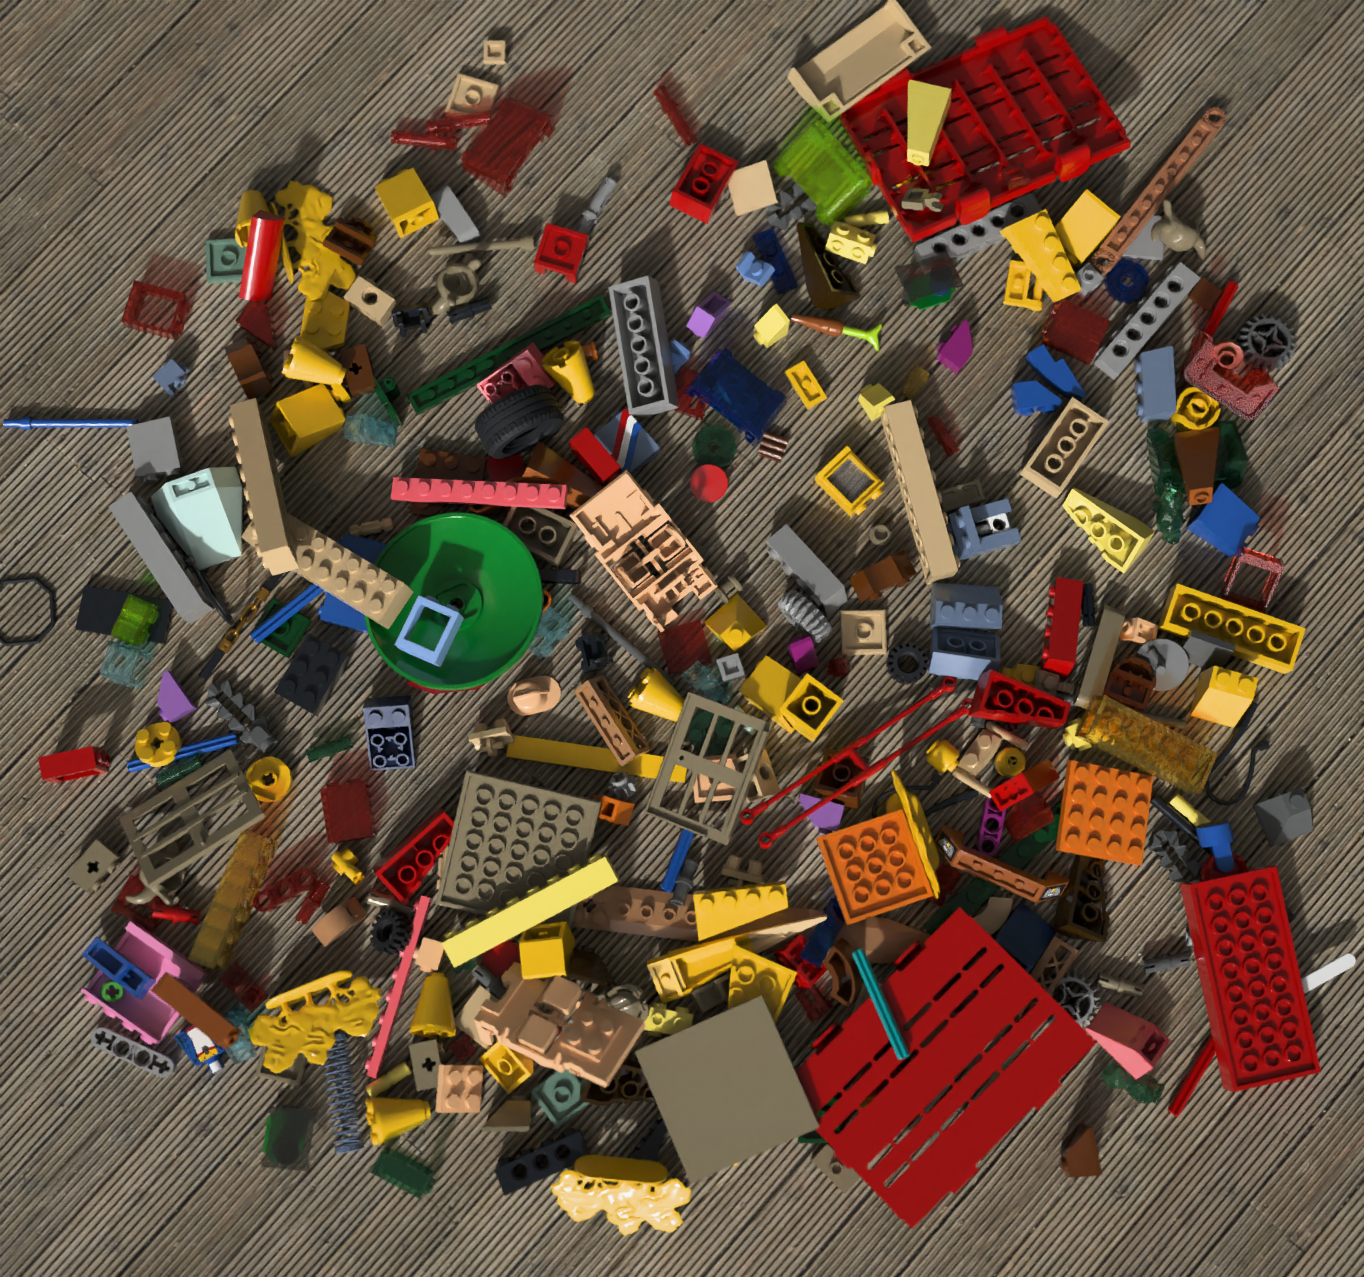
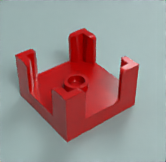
(561, 251)

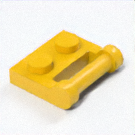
(1017, 287)

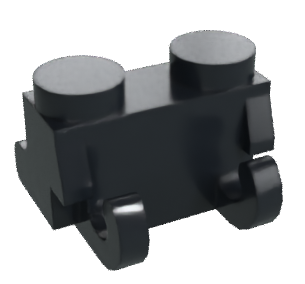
(411, 317)
(593, 651)

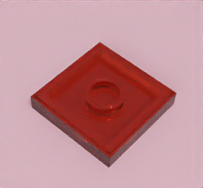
(684, 646)

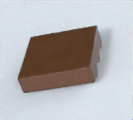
(1205, 294)
(772, 447)

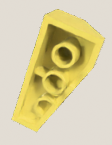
(1112, 530)

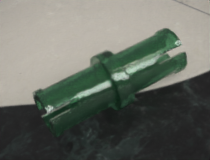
(329, 748)
(179, 770)

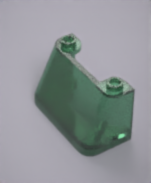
(1164, 466)

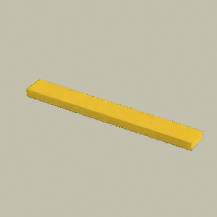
(587, 758)

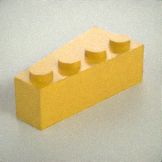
(1043, 254)
(734, 906)

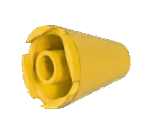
(250, 203)
(570, 371)
(434, 1009)

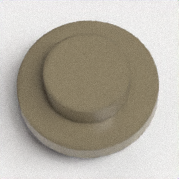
(880, 534)

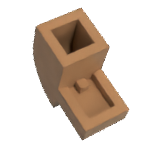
(339, 921)

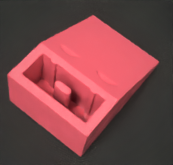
(516, 373)
(1128, 1038)

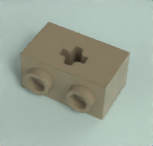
(83, 871)
(419, 1054)

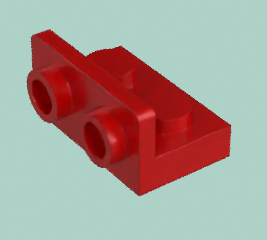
(789, 957)

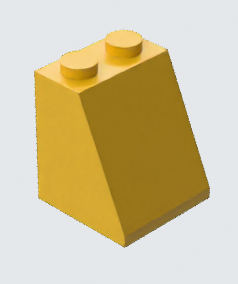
(406, 202)
(1085, 227)
(306, 418)
(769, 689)
(1223, 695)
(810, 707)

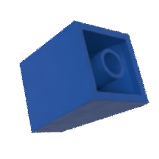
(1224, 521)

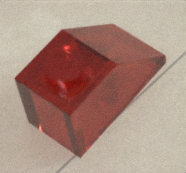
(259, 323)
(1028, 816)

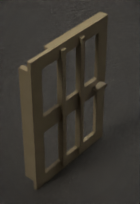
(706, 767)
(193, 821)

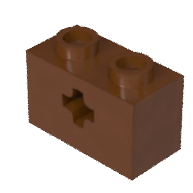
(357, 358)

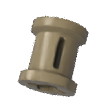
(728, 589)

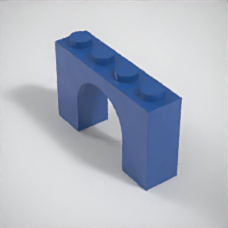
(336, 611)

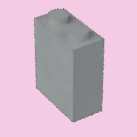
(155, 449)

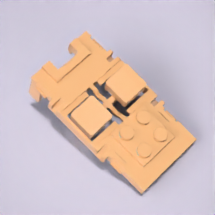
(618, 519)
(590, 1047)

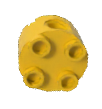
(1194, 410)

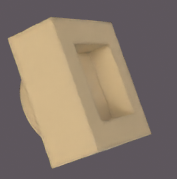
(494, 52)

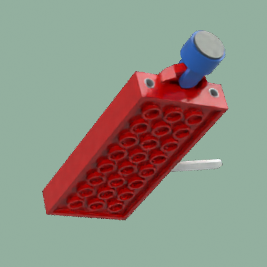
(1250, 968)

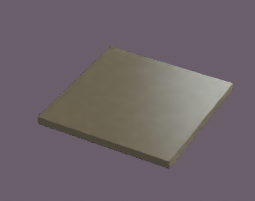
(511, 841)
(727, 1089)

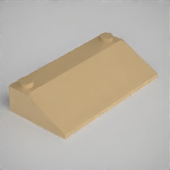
(859, 61)

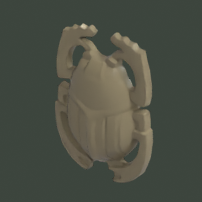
(627, 1001)

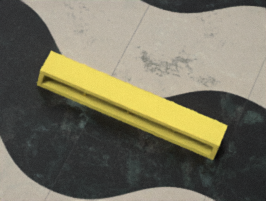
(530, 910)

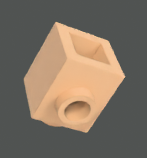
(429, 955)

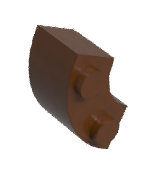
(248, 367)
(882, 576)
(844, 973)

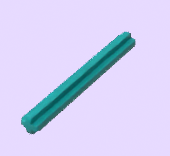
(880, 1004)

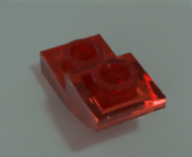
(244, 987)

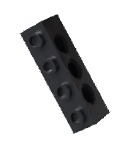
(512, 1182)

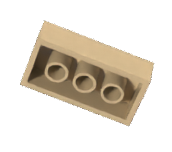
(1064, 448)

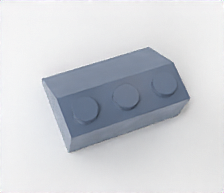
(1155, 385)
(965, 607)
(963, 653)

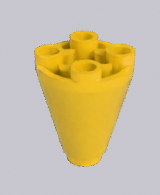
(312, 364)
(656, 696)
(394, 1117)

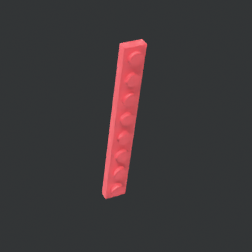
(479, 493)
(396, 993)

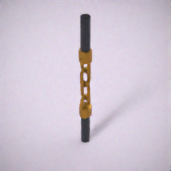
(225, 645)

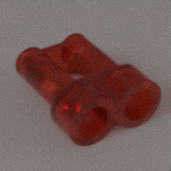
(816, 1010)

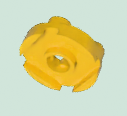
(149, 736)
(281, 774)

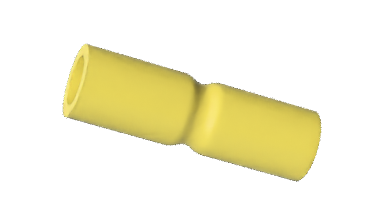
(870, 219)
(1188, 810)
(385, 1081)

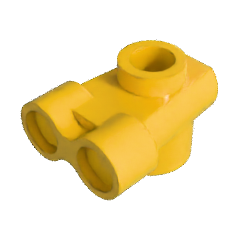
(346, 863)

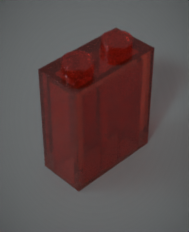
(1075, 331)
(348, 811)

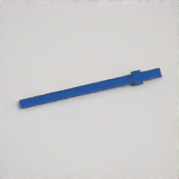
(29, 423)

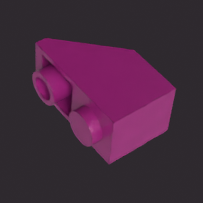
(957, 349)
(802, 654)

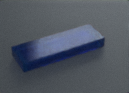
(772, 253)
(824, 935)

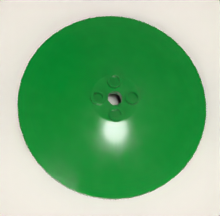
(469, 562)

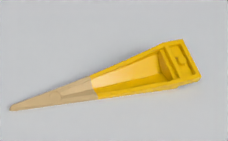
(695, 965)

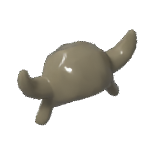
(1179, 233)
(457, 284)
(166, 887)

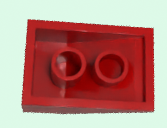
(703, 183)

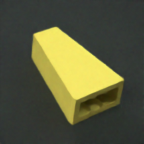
(926, 115)

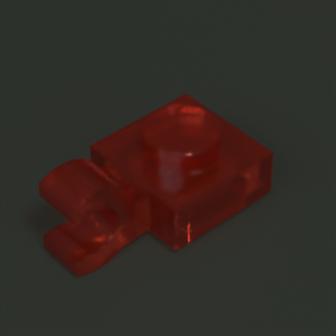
(947, 880)

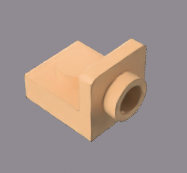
(1138, 630)

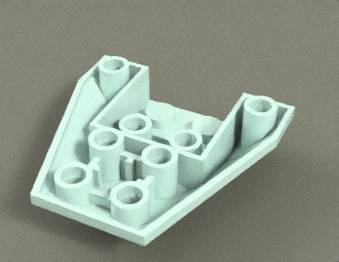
(204, 514)

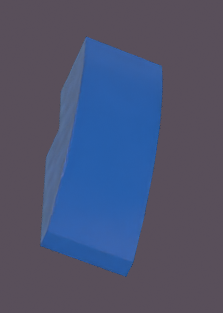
(1054, 373)
(118, 968)

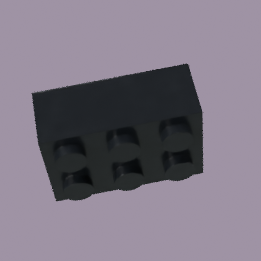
(313, 675)

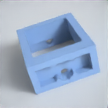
(436, 657)

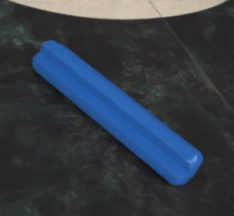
(677, 860)

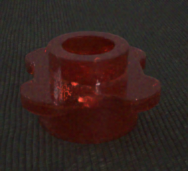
(838, 667)
(469, 1048)

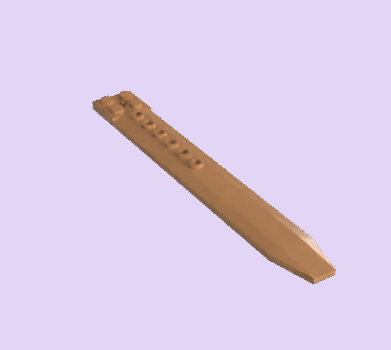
(654, 915)

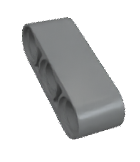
(454, 215)

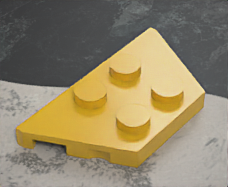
(326, 321)

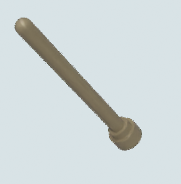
(524, 242)

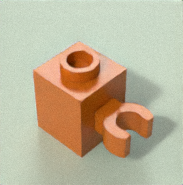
(615, 810)

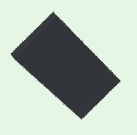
(102, 607)

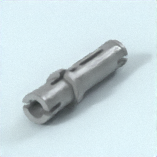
(591, 214)

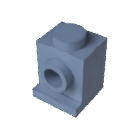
(171, 376)

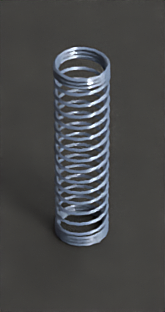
(353, 1146)

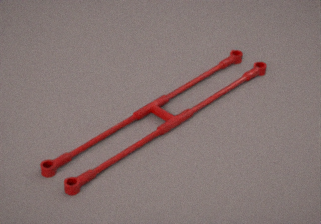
(866, 770)

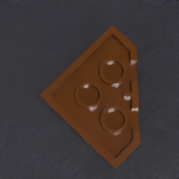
(447, 466)

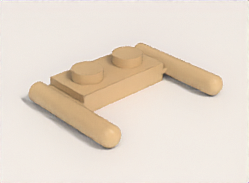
(981, 753)

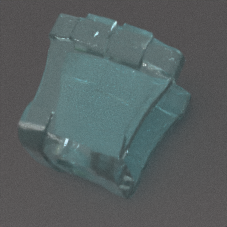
(123, 675)

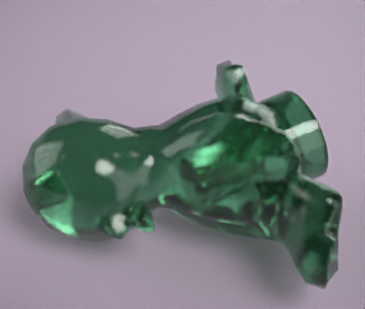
(1169, 514)
(1143, 1090)

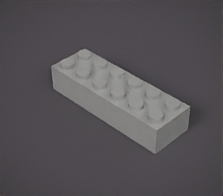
(643, 347)
(160, 557)

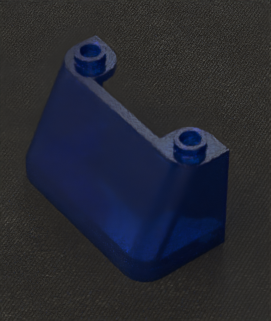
(737, 395)

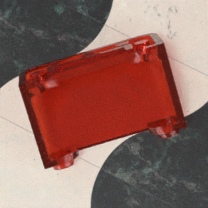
(507, 144)
(1241, 395)

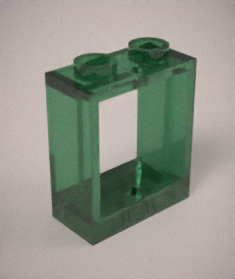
(404, 1173)

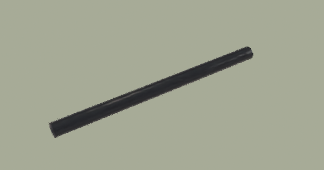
(1188, 829)

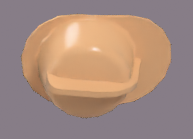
(533, 695)

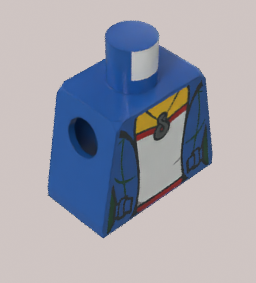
(200, 1048)

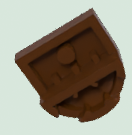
(351, 239)
(1131, 682)

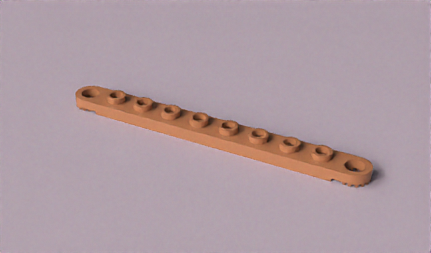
(1158, 190)

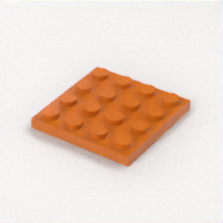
(1104, 813)
(874, 867)

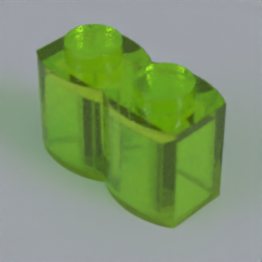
(134, 621)

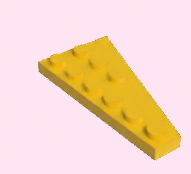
(758, 976)

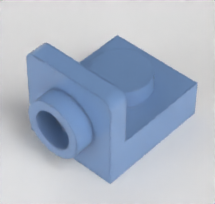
(754, 269)
(679, 355)

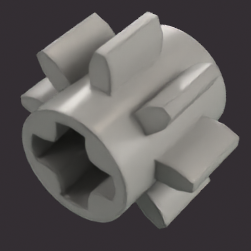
(622, 785)

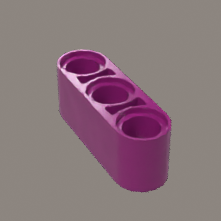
(986, 834)

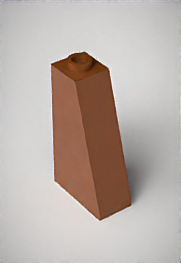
(1197, 462)
(550, 468)
(197, 1010)

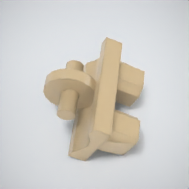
(492, 739)
(732, 869)

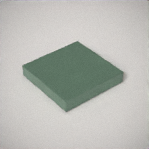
(224, 260)
(559, 1096)

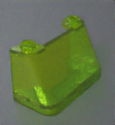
(824, 172)

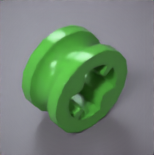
(106, 996)

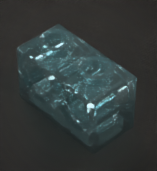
(550, 637)

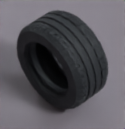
(518, 421)

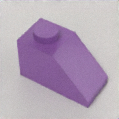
(708, 314)
(173, 699)
(825, 818)

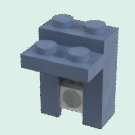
(965, 534)

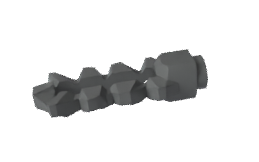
(796, 213)
(258, 735)
(1182, 851)

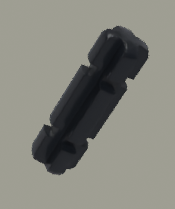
(1087, 605)

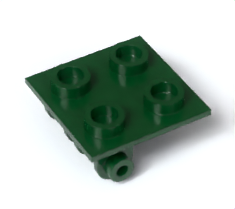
(387, 391)

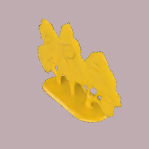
(324, 264)
(919, 829)
(314, 1025)
(626, 1201)

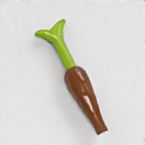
(836, 328)

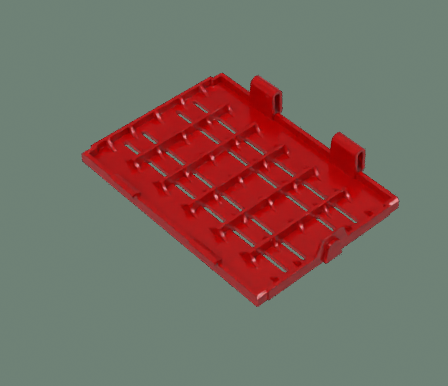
(991, 60)
(1018, 1088)

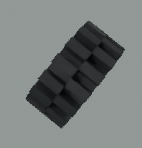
(911, 650)
(382, 931)

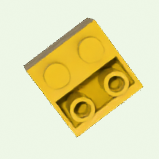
(546, 950)

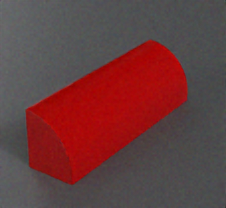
(261, 256)

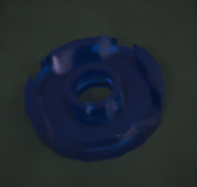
(1123, 293)

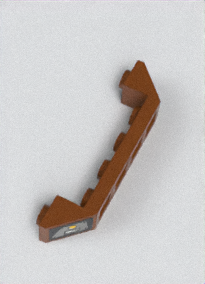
(997, 872)

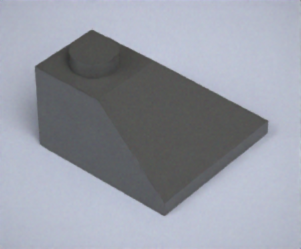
(1284, 816)

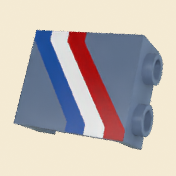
(627, 442)

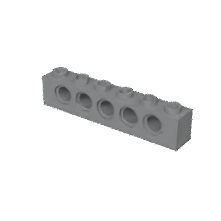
(1024, 204)
(1184, 281)

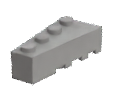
(807, 570)

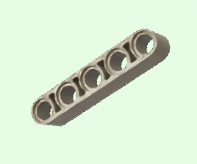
(1099, 655)

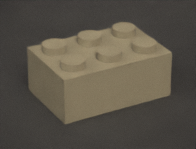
(542, 532)

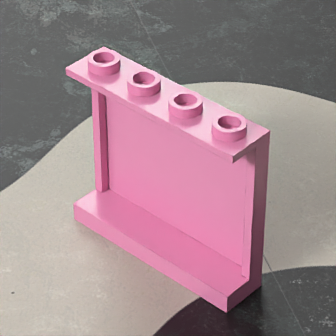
(151, 1014)

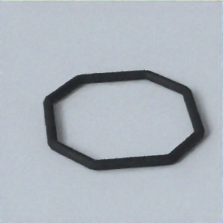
(52, 611)

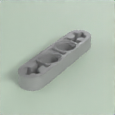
(134, 1049)

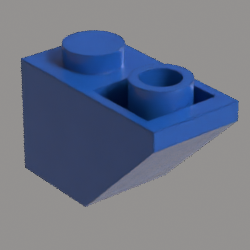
(1033, 397)

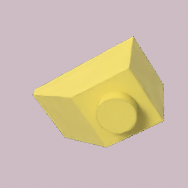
(771, 327)
(874, 400)

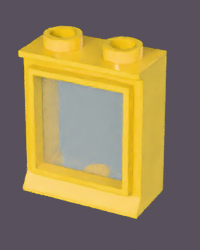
(849, 482)

